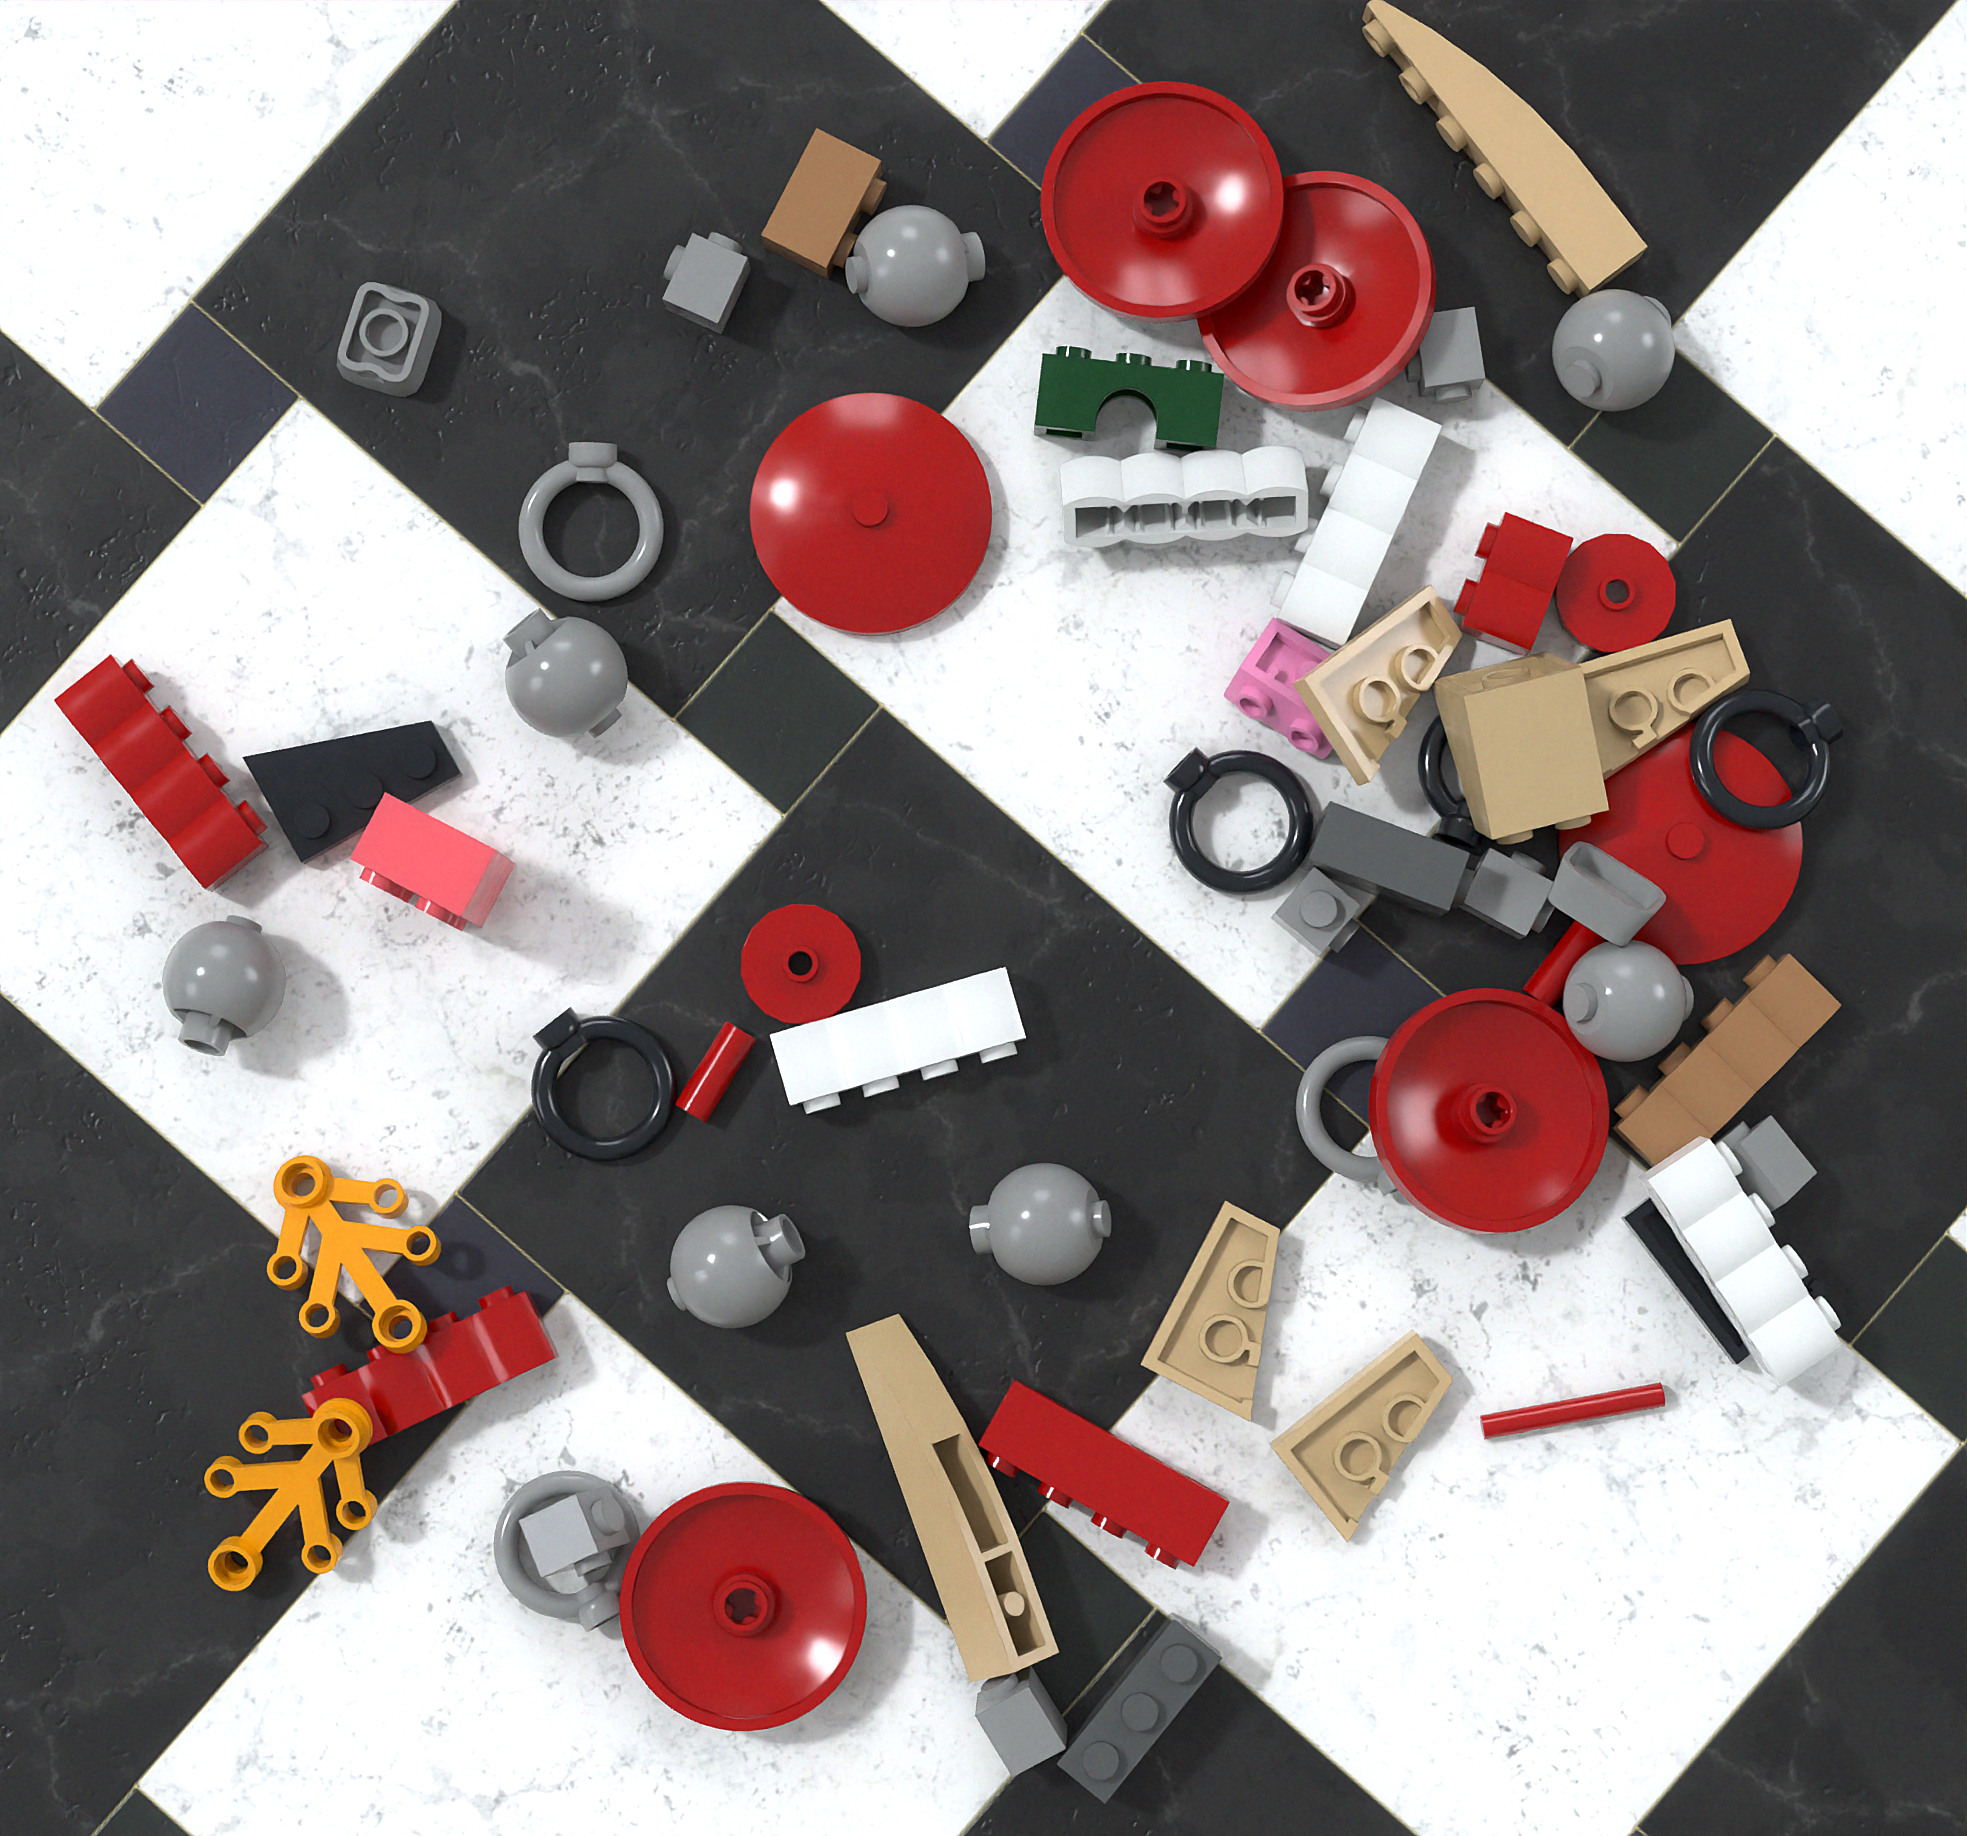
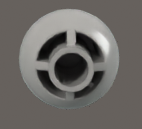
(913, 265)
(1614, 349)
(565, 675)
(223, 983)
(1626, 1000)
(1041, 1224)
(733, 1265)

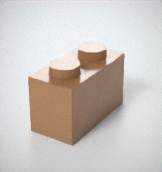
(824, 204)

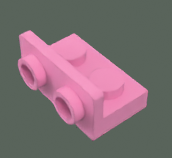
(1265, 687)

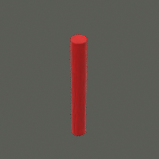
(1572, 1410)

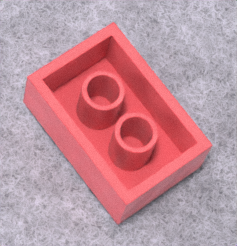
(421, 855)

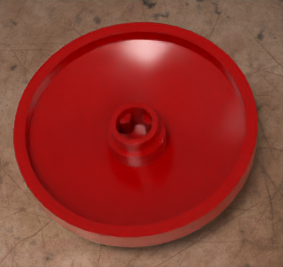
(1162, 202)
(1334, 303)
(871, 514)
(1717, 877)
(1488, 1112)
(743, 1606)

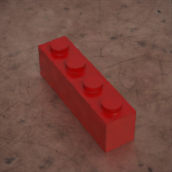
(1102, 1473)

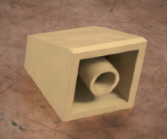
(1523, 745)

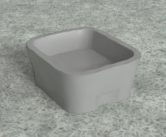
(388, 339)
(1604, 893)

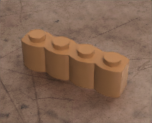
(1729, 1062)

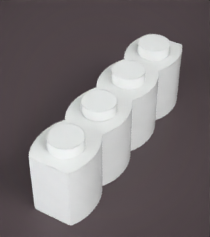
(1168, 497)
(1357, 524)
(897, 1038)
(1740, 1260)

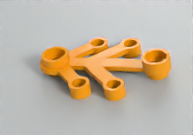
(344, 1246)
(298, 1485)

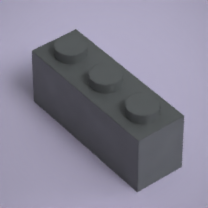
(1138, 1708)

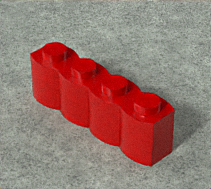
(162, 773)
(445, 1369)

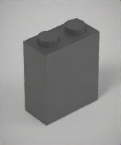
(1389, 861)

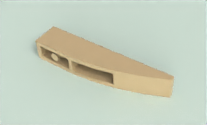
(1514, 154)
(953, 1506)

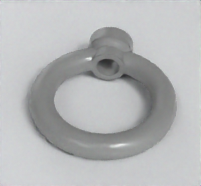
(591, 464)
(1309, 1113)
(592, 1604)

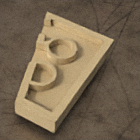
(1377, 677)
(1658, 689)
(1219, 1313)
(1361, 1430)

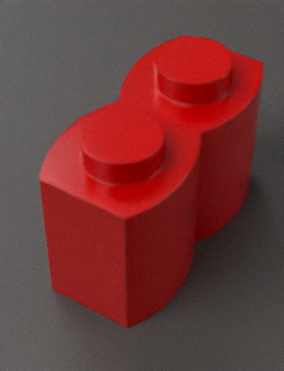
(1513, 584)

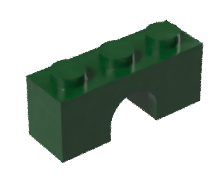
(1180, 398)

